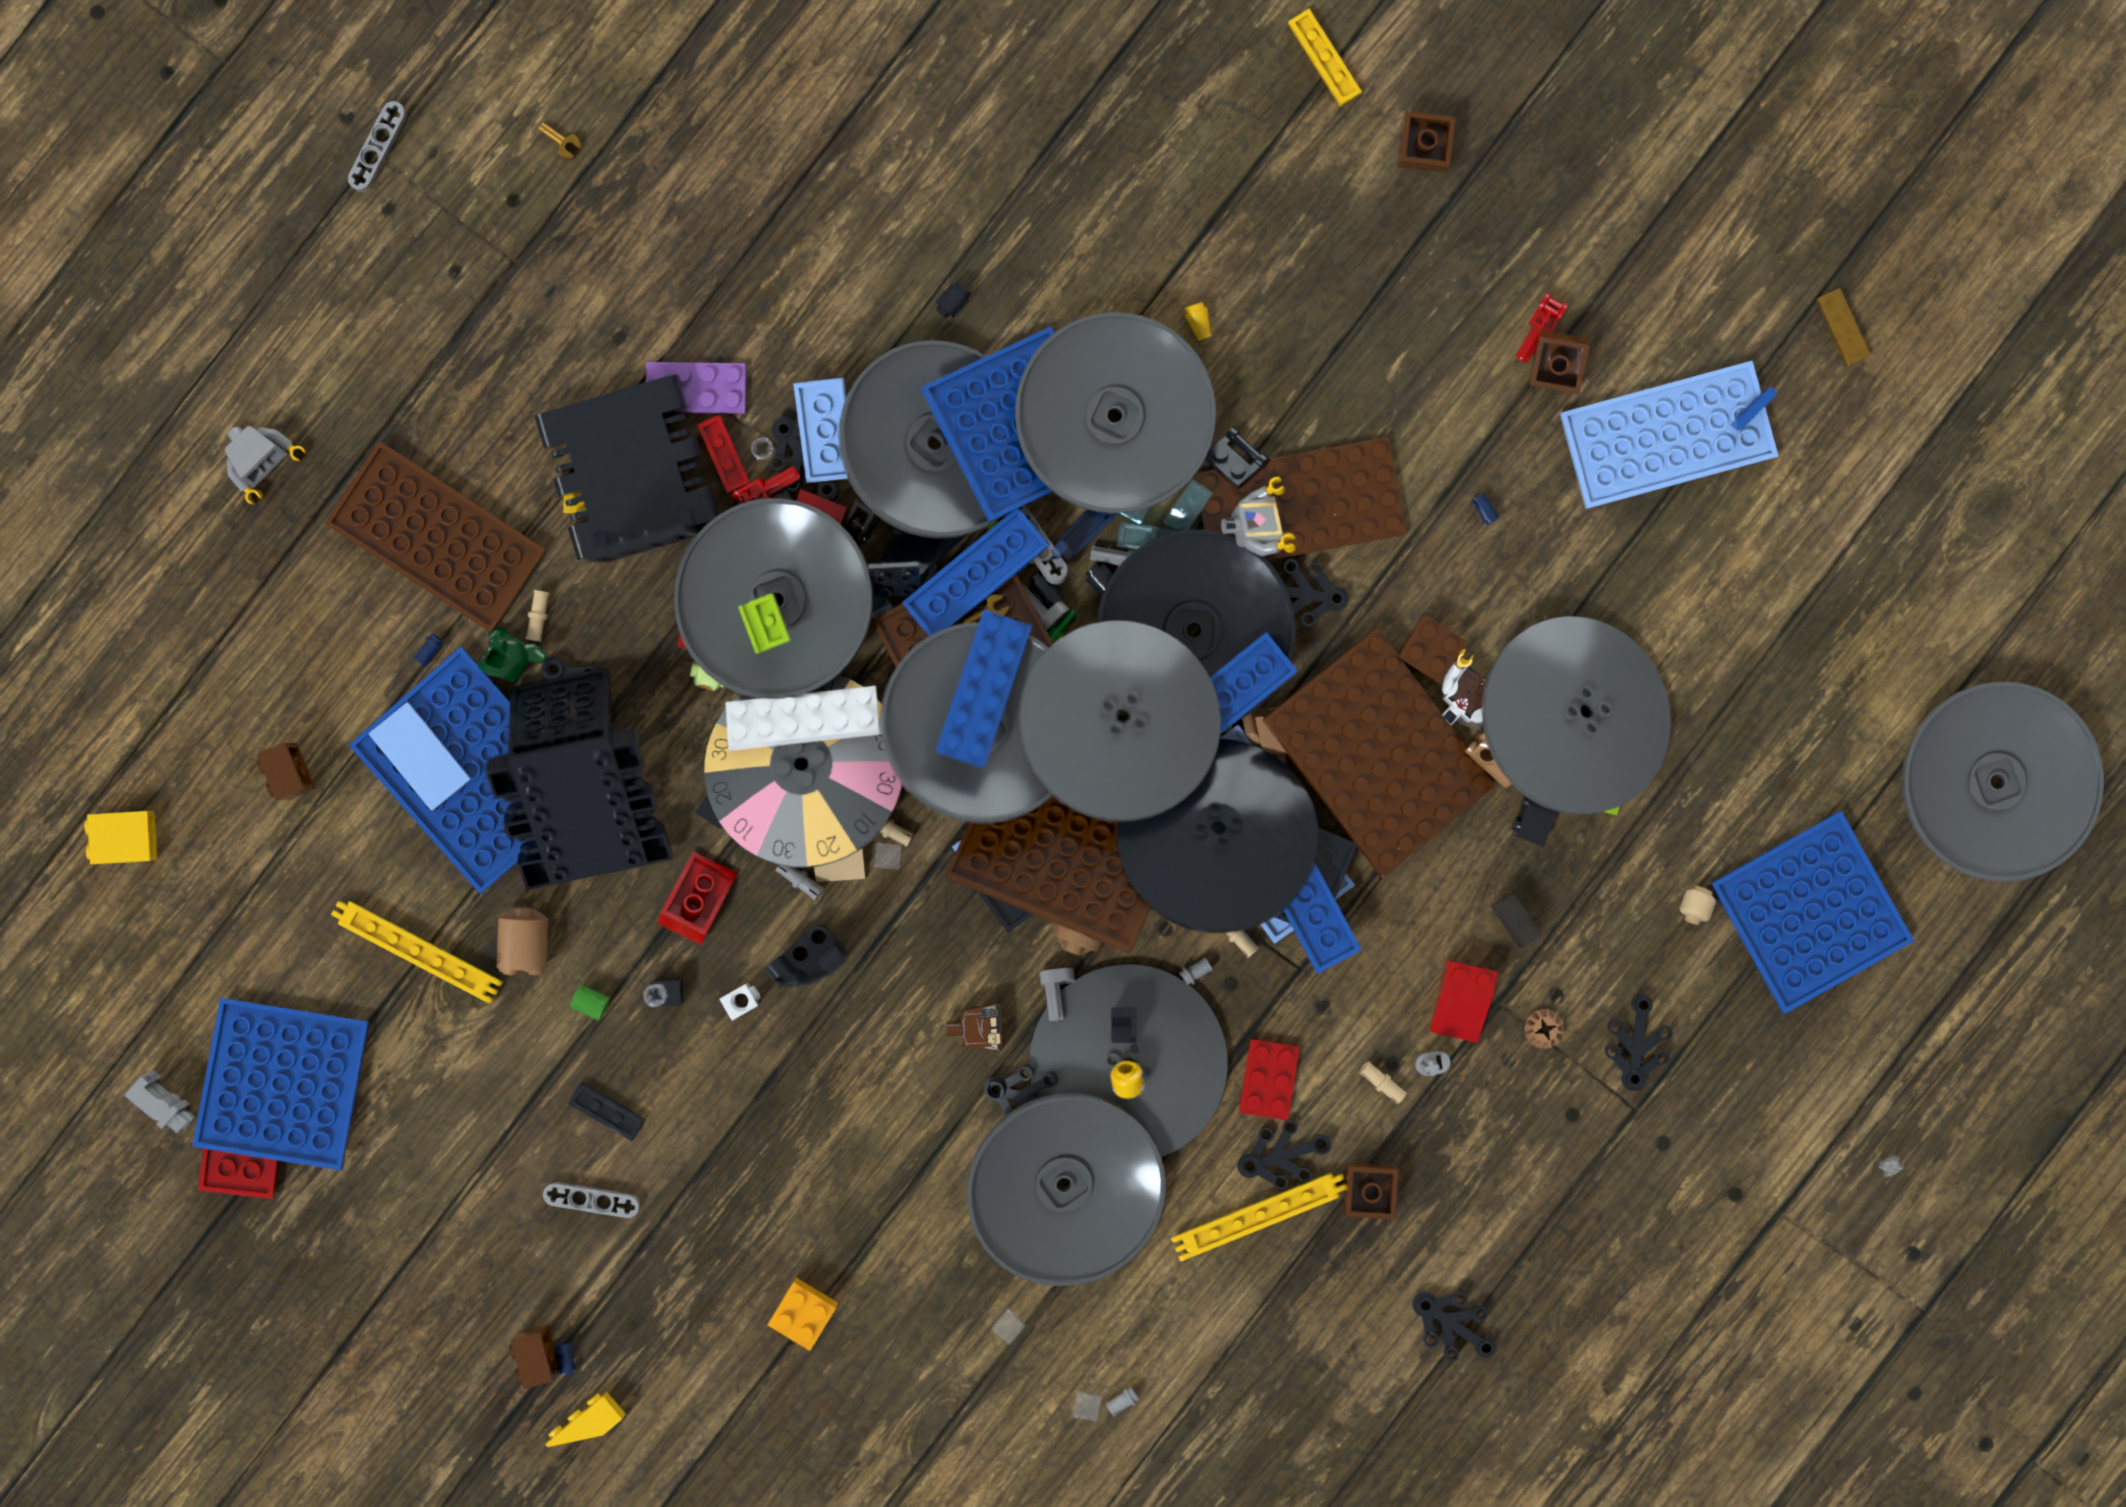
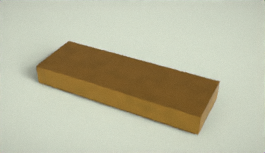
(1843, 327)

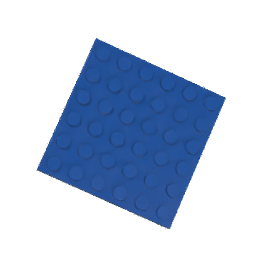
(979, 424)
(1812, 912)
(281, 1084)

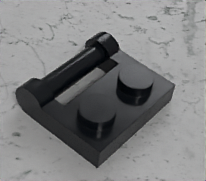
(1230, 464)

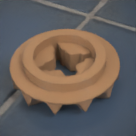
(1534, 1023)

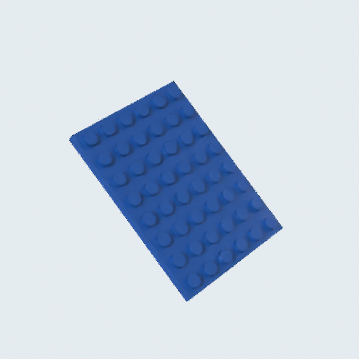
(473, 725)

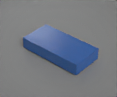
(1754, 408)

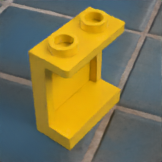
(121, 837)

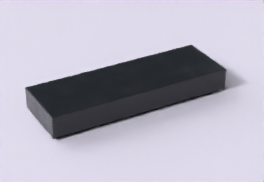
(606, 1111)

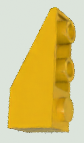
(592, 1422)

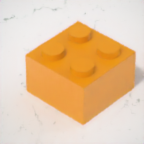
(803, 1314)

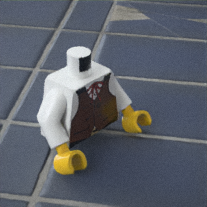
(1463, 691)

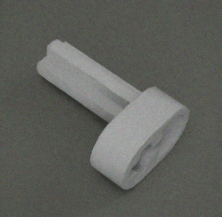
(1109, 555)
(1048, 617)
(1052, 980)
(1427, 1065)

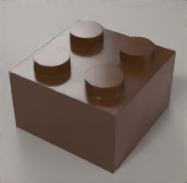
(1426, 142)
(1559, 361)
(1431, 649)
(285, 771)
(1370, 1191)
(534, 1356)

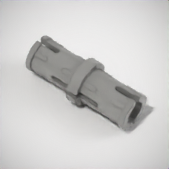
(801, 880)

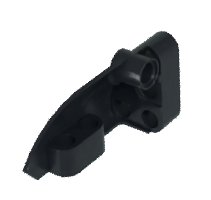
(819, 964)

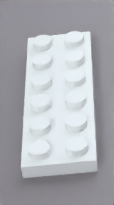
(802, 718)

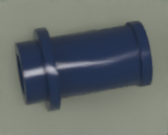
(1485, 509)
(429, 649)
(565, 1358)

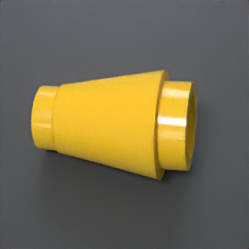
(1198, 320)

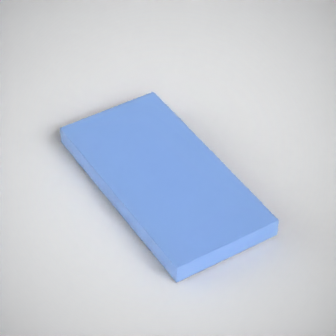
(818, 414)
(420, 756)

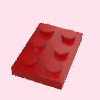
(1269, 1079)
(238, 1174)

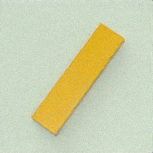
(1324, 57)

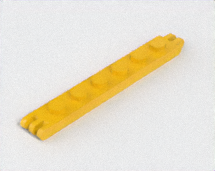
(417, 950)
(1258, 1215)

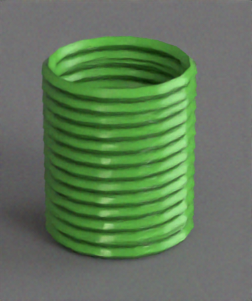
(590, 1002)

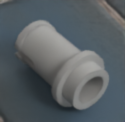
(1195, 971)
(1122, 1401)

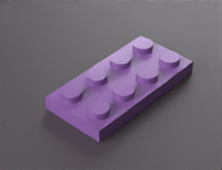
(707, 386)

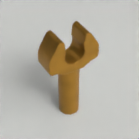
(562, 141)
(991, 601)

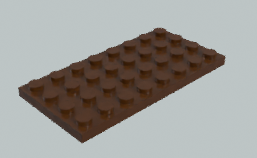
(1328, 499)
(435, 536)

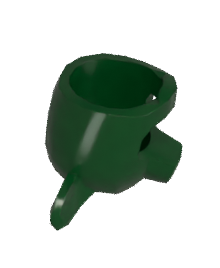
(509, 656)

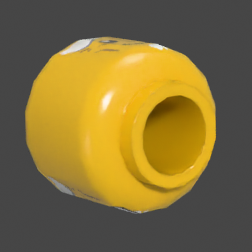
(1127, 1079)

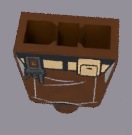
(979, 1027)

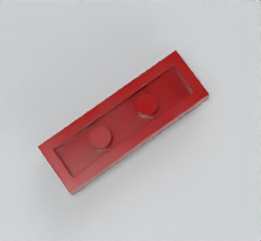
(723, 454)

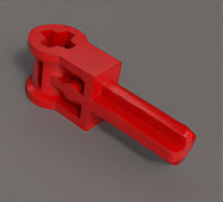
(1544, 318)
(764, 489)

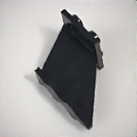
(906, 561)

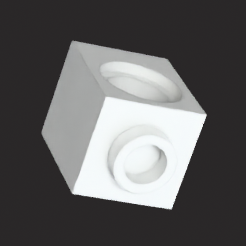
(733, 1008)

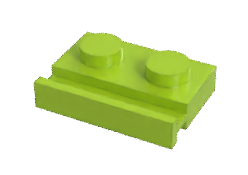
(764, 623)

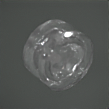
(754, 449)
(662, 992)
(1891, 1166)

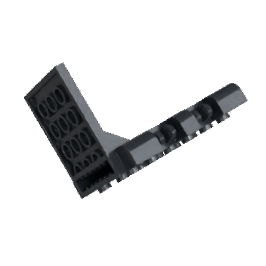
(628, 470)
(574, 784)

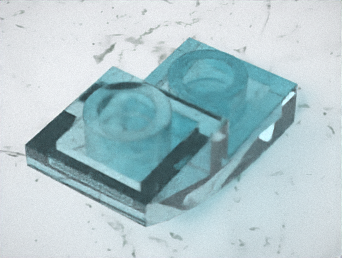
(1188, 506)

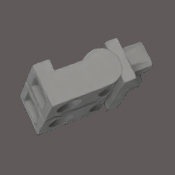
(159, 1103)

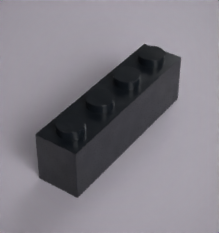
(1533, 822)

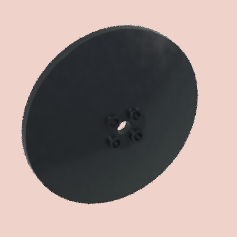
(1204, 582)
(1234, 876)

